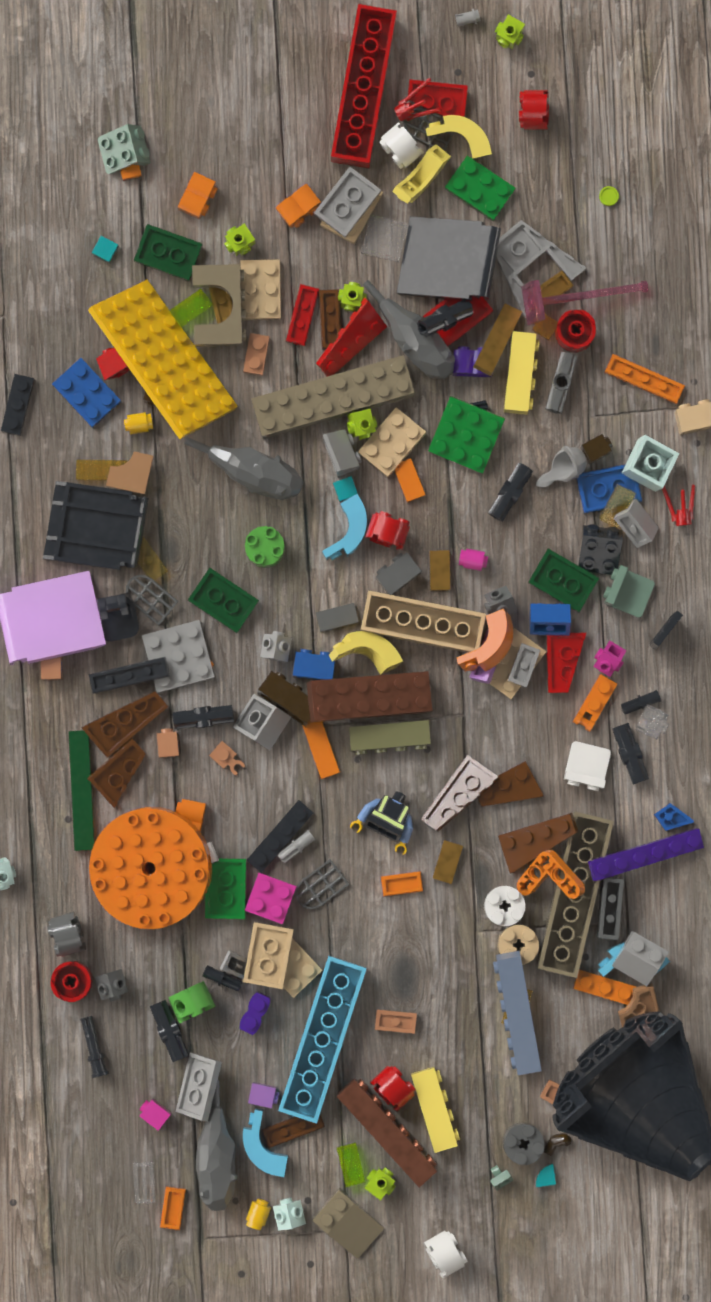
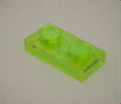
(191, 307)
(351, 1164)

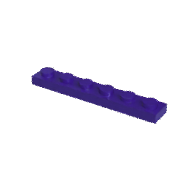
(646, 854)

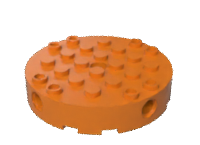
(121, 872)

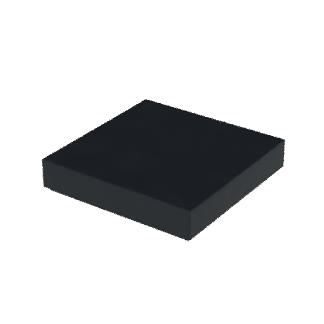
(665, 630)

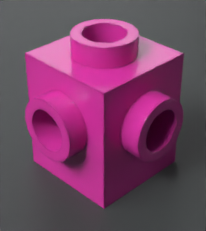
(609, 658)

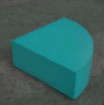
(546, 1176)

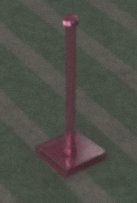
(534, 302)

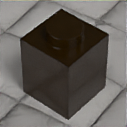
(596, 448)

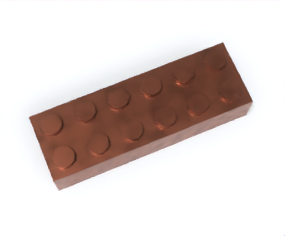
(369, 696)
(387, 1133)

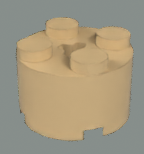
(526, 936)

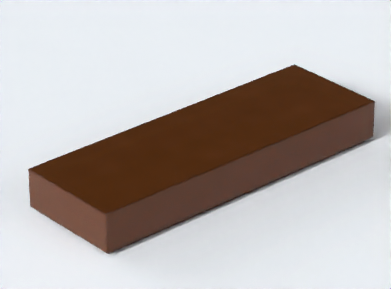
(329, 316)
(289, 1130)

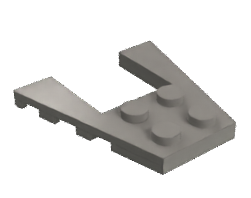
(520, 248)

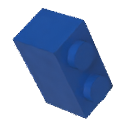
(549, 619)
(313, 665)

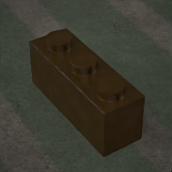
(286, 697)

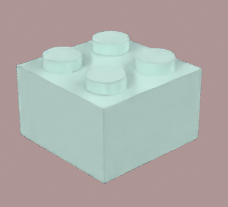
(650, 463)

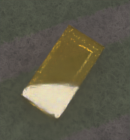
(618, 502)

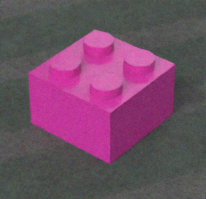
(270, 898)

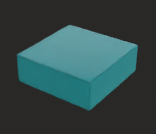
(105, 249)
(345, 488)

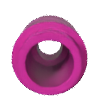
(473, 559)

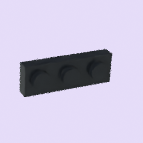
(17, 404)

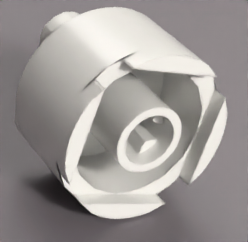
(401, 145)
(513, 913)
(445, 1254)

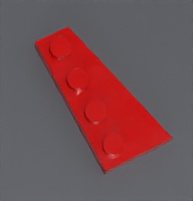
(358, 333)

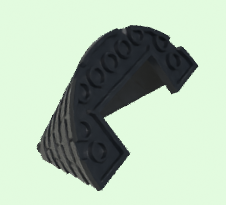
(639, 1097)

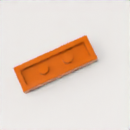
(603, 987)

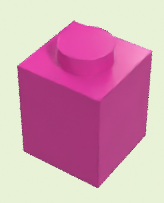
(154, 1113)

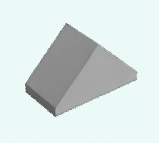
(234, 964)

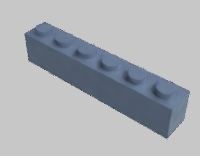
(518, 1013)

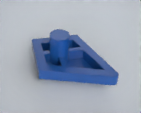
(672, 817)

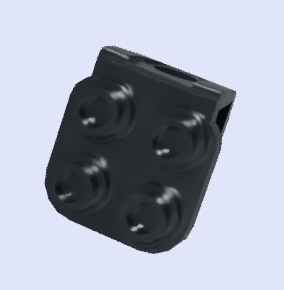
(118, 617)

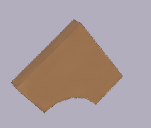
(132, 475)
(642, 1002)

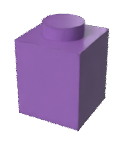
(263, 1095)

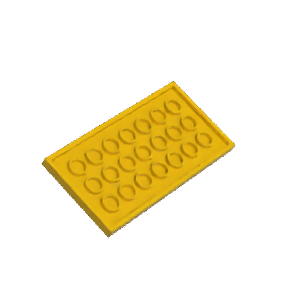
(163, 358)

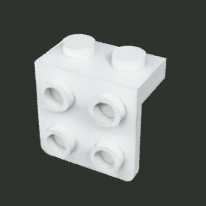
(587, 765)

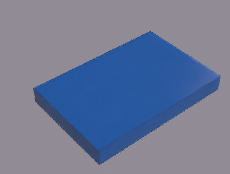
(598, 485)

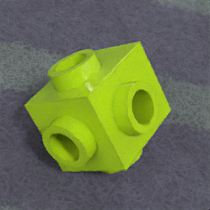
(509, 32)
(241, 233)
(351, 304)
(361, 424)
(380, 1190)

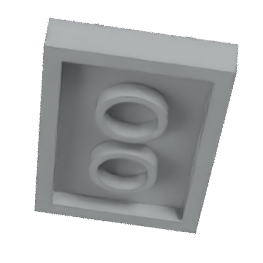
(347, 202)
(198, 1087)

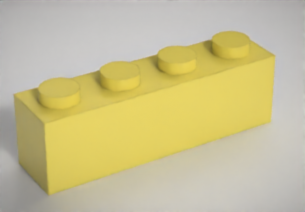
(520, 373)
(434, 1110)

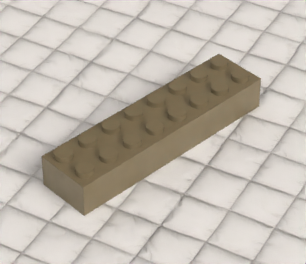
(333, 397)
(569, 917)

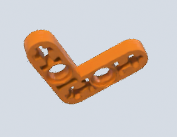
(552, 870)

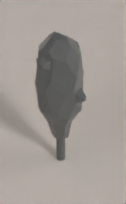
(426, 353)
(254, 470)
(216, 1159)

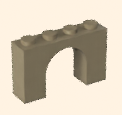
(228, 279)

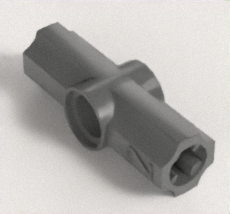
(564, 371)

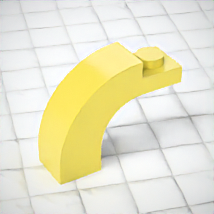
(468, 129)
(422, 175)
(371, 645)

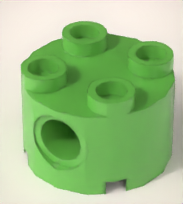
(264, 546)
(191, 1002)

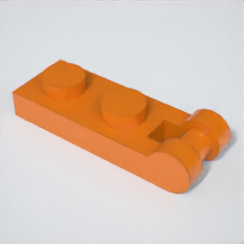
(595, 702)

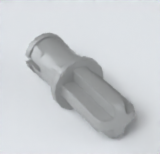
(296, 847)

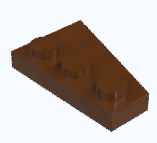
(117, 771)
(512, 786)

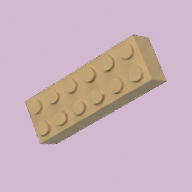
(423, 622)

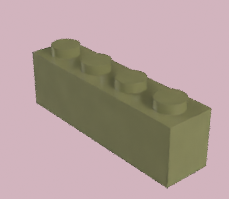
(390, 735)

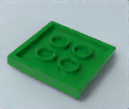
(466, 434)

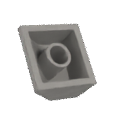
(341, 452)
(261, 722)
(640, 958)

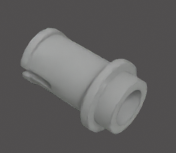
(467, 18)

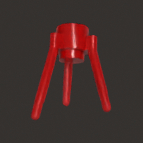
(406, 110)
(683, 516)

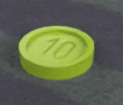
(608, 196)

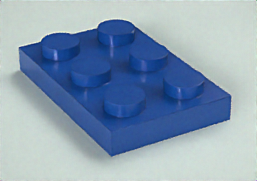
(86, 392)

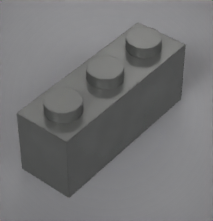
(610, 908)

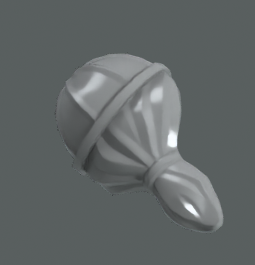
(565, 467)

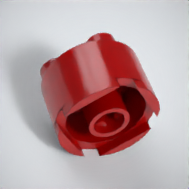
(535, 109)
(575, 319)
(388, 531)
(61, 976)
(392, 1087)

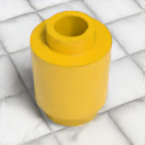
(138, 423)
(258, 1214)

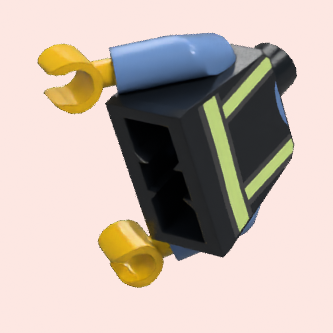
(388, 818)

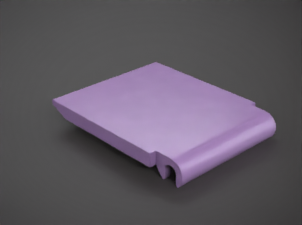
(51, 619)

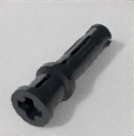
(96, 1057)

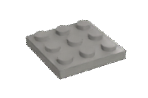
(184, 652)

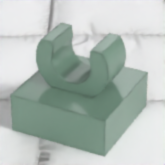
(501, 1178)

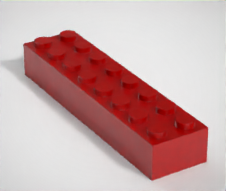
(363, 86)

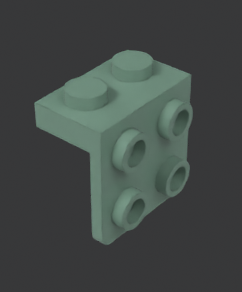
(123, 148)
(628, 591)

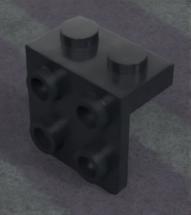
(600, 549)

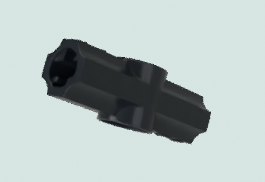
(445, 318)
(510, 492)
(203, 717)
(630, 753)
(169, 1031)

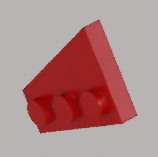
(447, 96)
(562, 660)

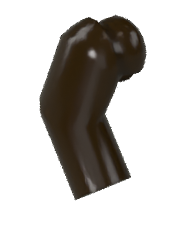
(556, 1141)

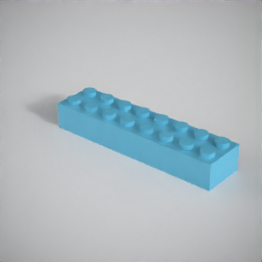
(322, 1039)

